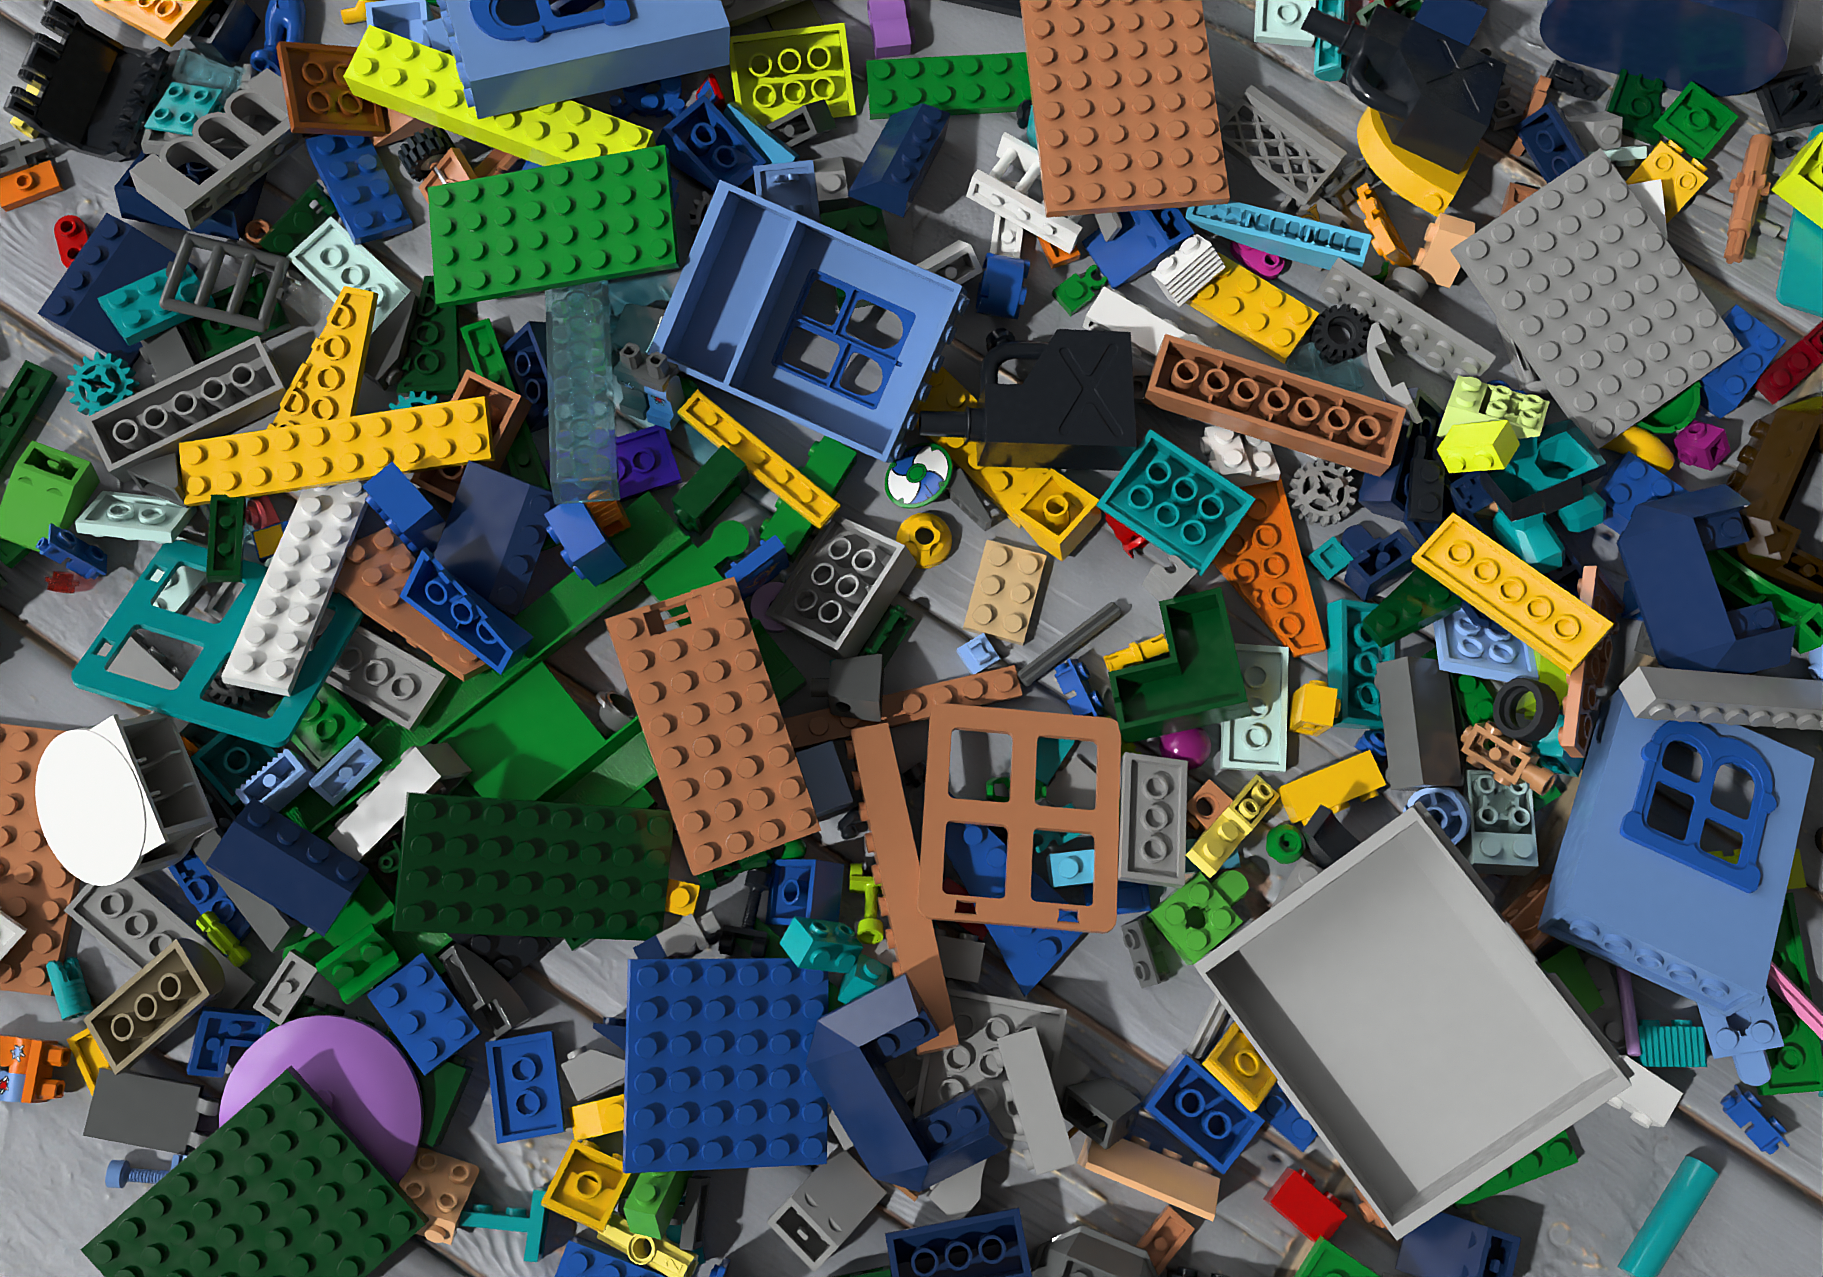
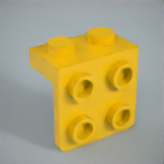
(1678, 176)

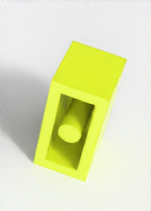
(1478, 446)

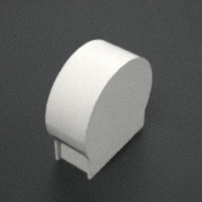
(120, 799)

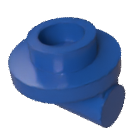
(1375, 742)

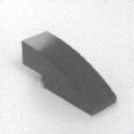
(484, 990)

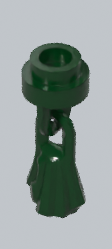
(759, 860)

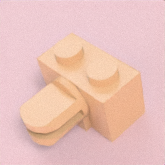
(1435, 259)

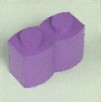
(890, 27)

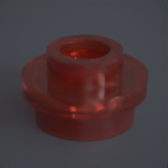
(62, 582)

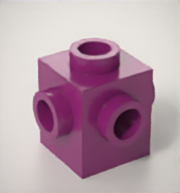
(1702, 445)

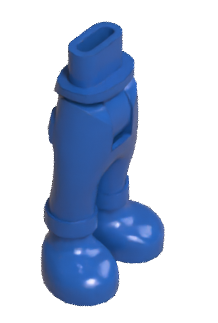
(279, 17)

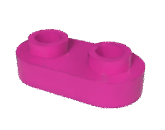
(1255, 261)

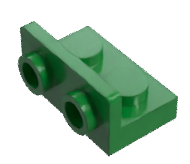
(360, 963)

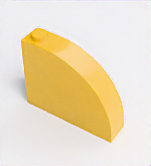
(1405, 172)

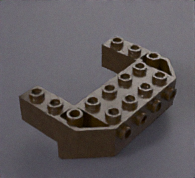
(1769, 479)

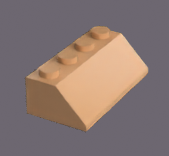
(1155, 1174)

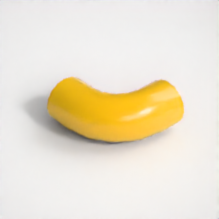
(1644, 446)

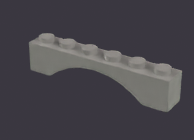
(963, 1190)

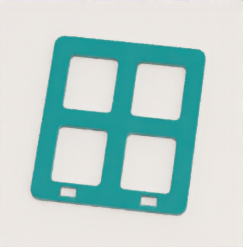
(218, 642)

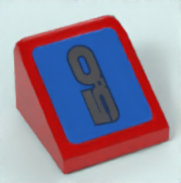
(713, 92)

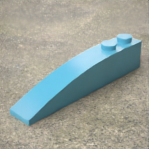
(1282, 234)
(1077, 867)

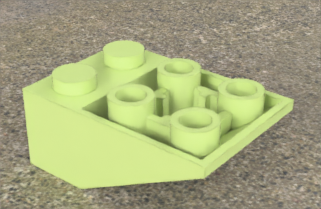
(1481, 402)

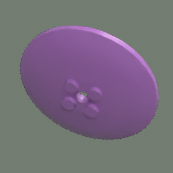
(352, 1071)

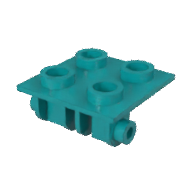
(183, 107)

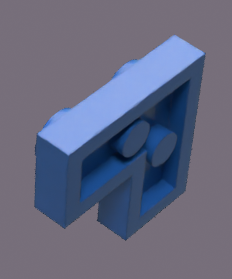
(217, 1032)

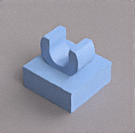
(978, 654)

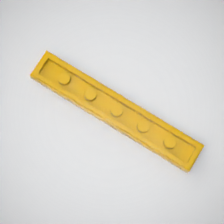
(760, 459)

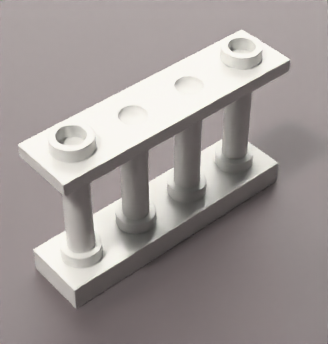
(1014, 203)

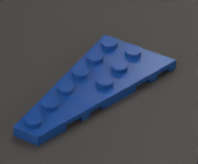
(981, 866)

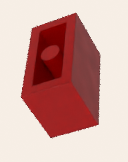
(1304, 1205)

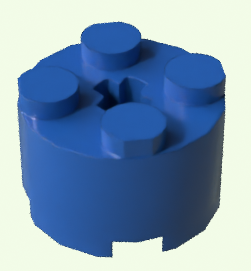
(1002, 286)

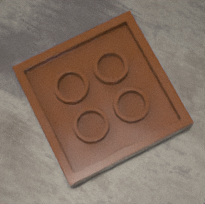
(319, 95)

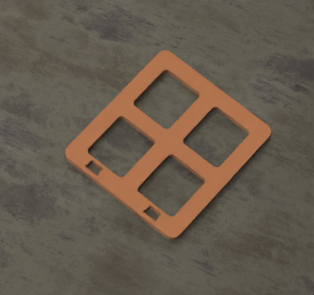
(1021, 818)

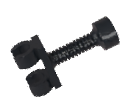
(757, 883)

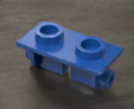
(85, 558)
(1076, 678)
(1765, 1131)

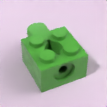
(1199, 913)

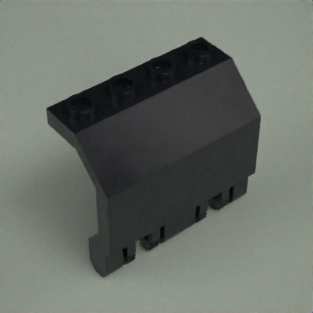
(88, 87)

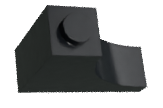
(1328, 837)

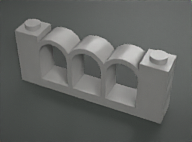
(193, 203)

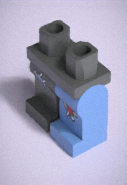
(649, 386)

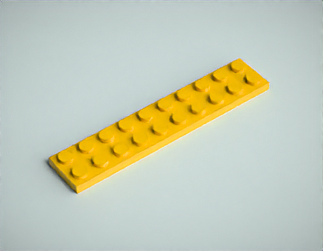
(337, 450)

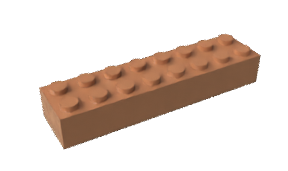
(1274, 405)

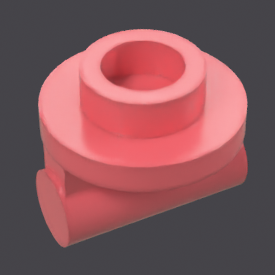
(261, 513)

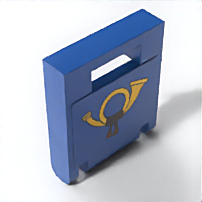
(759, 566)

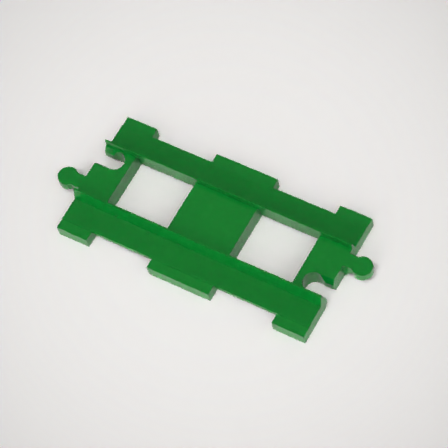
(523, 726)

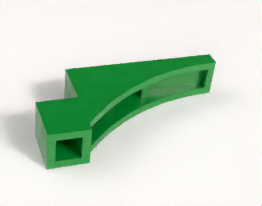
(1749, 589)

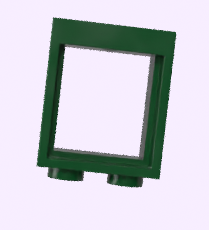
(710, 491)

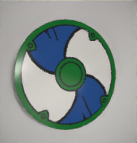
(918, 475)

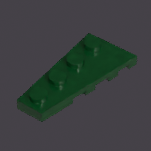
(1638, 104)

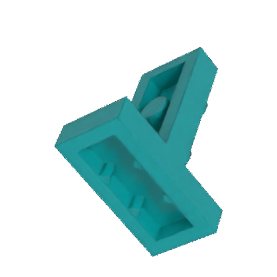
(514, 1219)

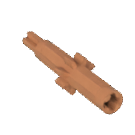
(1748, 192)

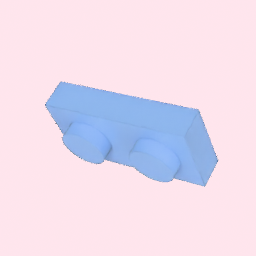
(345, 771)

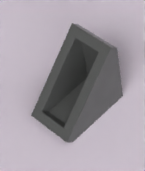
(161, 478)

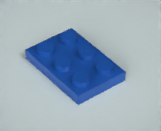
(424, 1014)
(525, 1087)

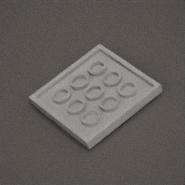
(972, 1063)

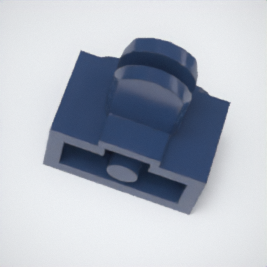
(1375, 561)

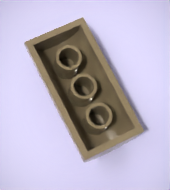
(155, 1002)

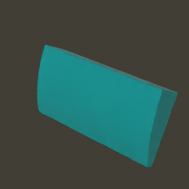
(1353, 664)

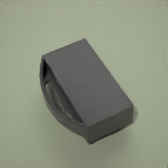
(1420, 724)

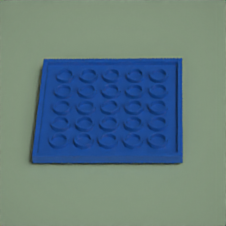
(722, 1065)

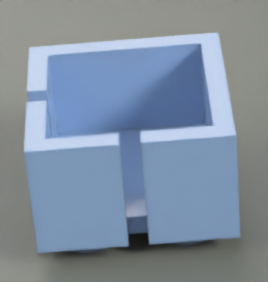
(401, 18)

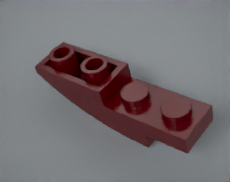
(1792, 365)

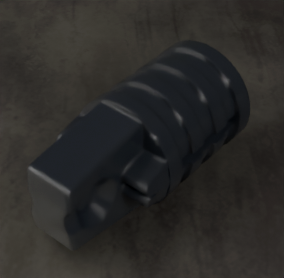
(1579, 85)

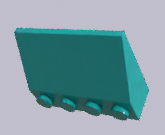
(1176, 502)

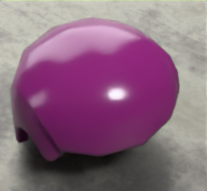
(1187, 745)

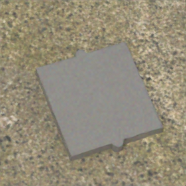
(1074, 785)

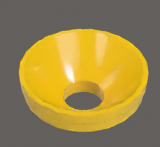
(931, 554)

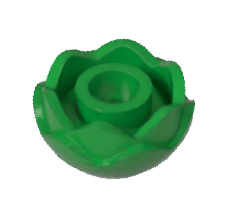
(1276, 848)

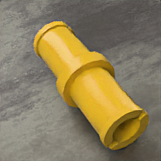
(1136, 653)

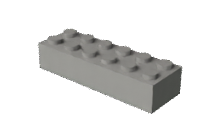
(189, 407)

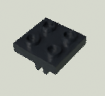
(1792, 100)

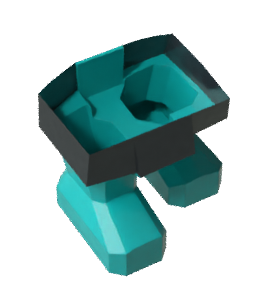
(1541, 479)

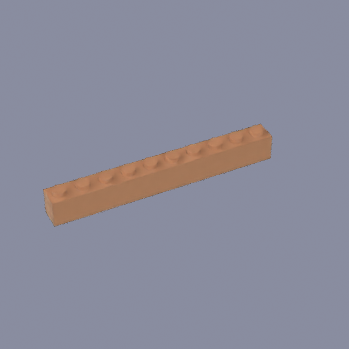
(898, 874)

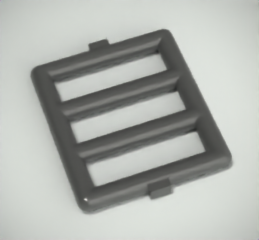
(176, 269)

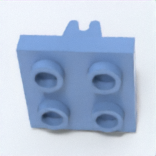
(789, 186)

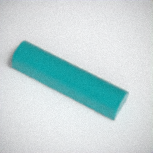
(1327, 63)
(1669, 1219)

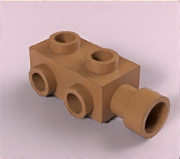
(1502, 757)

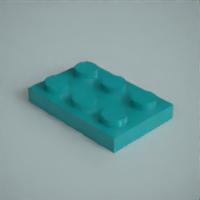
(137, 309)

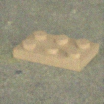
(1004, 592)

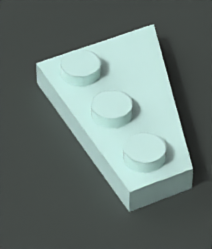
(181, 586)

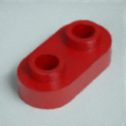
(73, 241)

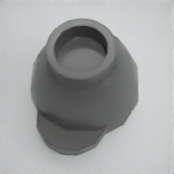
(613, 712)

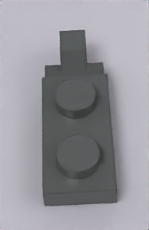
(22, 155)

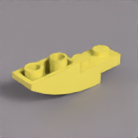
(1232, 826)

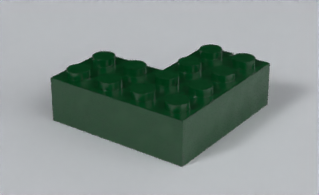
(1192, 687)

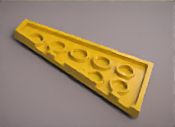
(333, 374)

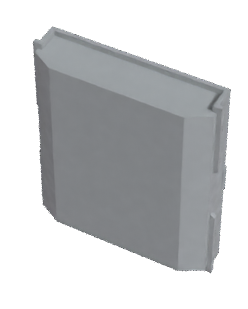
(1412, 1022)

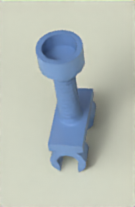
(120, 1173)

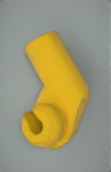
(356, 13)

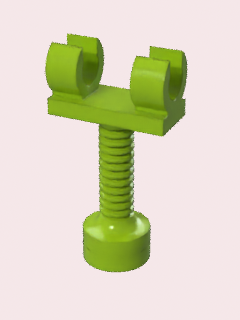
(869, 929)

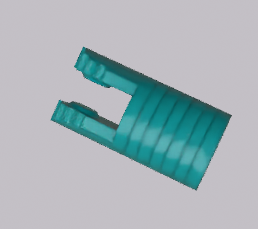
(69, 988)

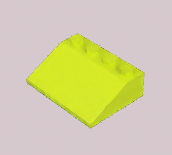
(791, 69)

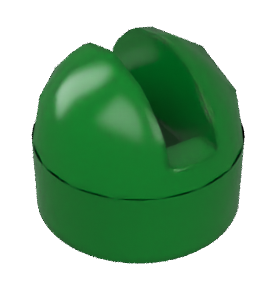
(794, 850)

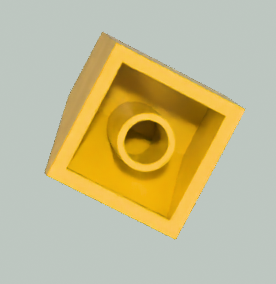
(1058, 514)

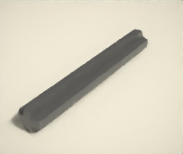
(1069, 644)

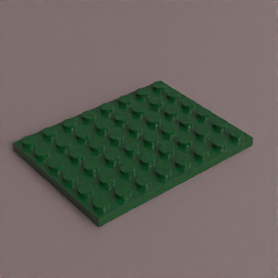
(265, 1197)

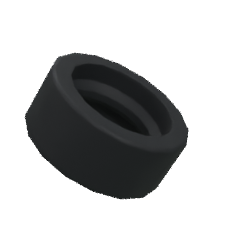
(1546, 709)

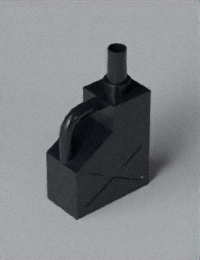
(1423, 84)
(1065, 415)

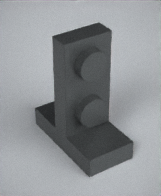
(691, 1212)

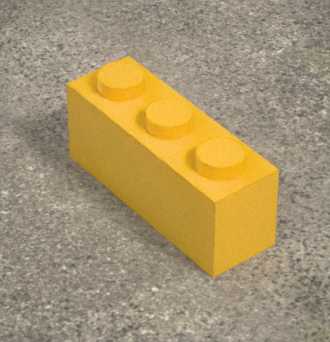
(1332, 787)

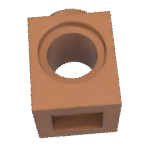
(1214, 797)

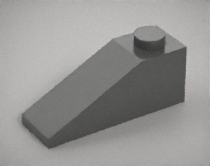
(391, 344)

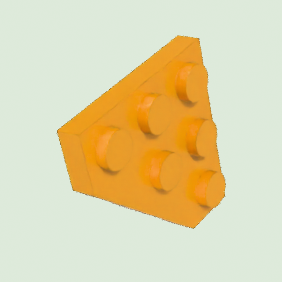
(1387, 239)

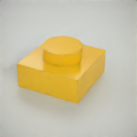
(681, 897)

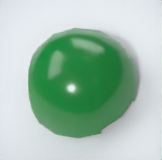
(1674, 413)

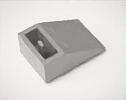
(826, 1208)

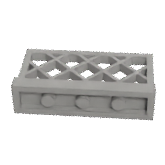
(1288, 132)

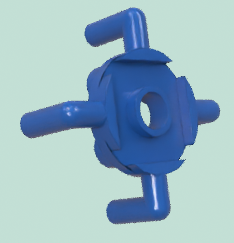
(661, 103)

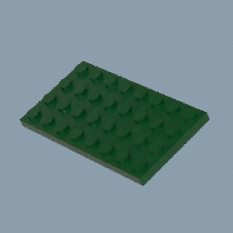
(532, 868)

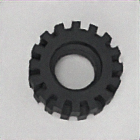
(1350, 322)

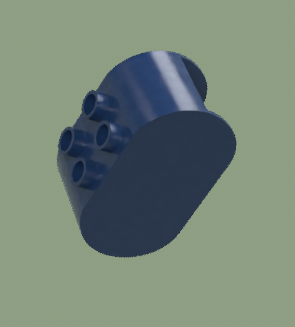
(1712, 42)

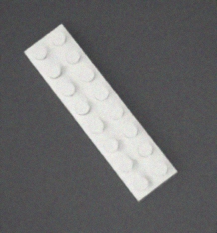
(296, 589)

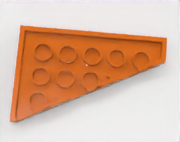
(1269, 571)

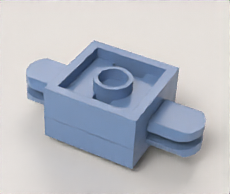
(1745, 1038)

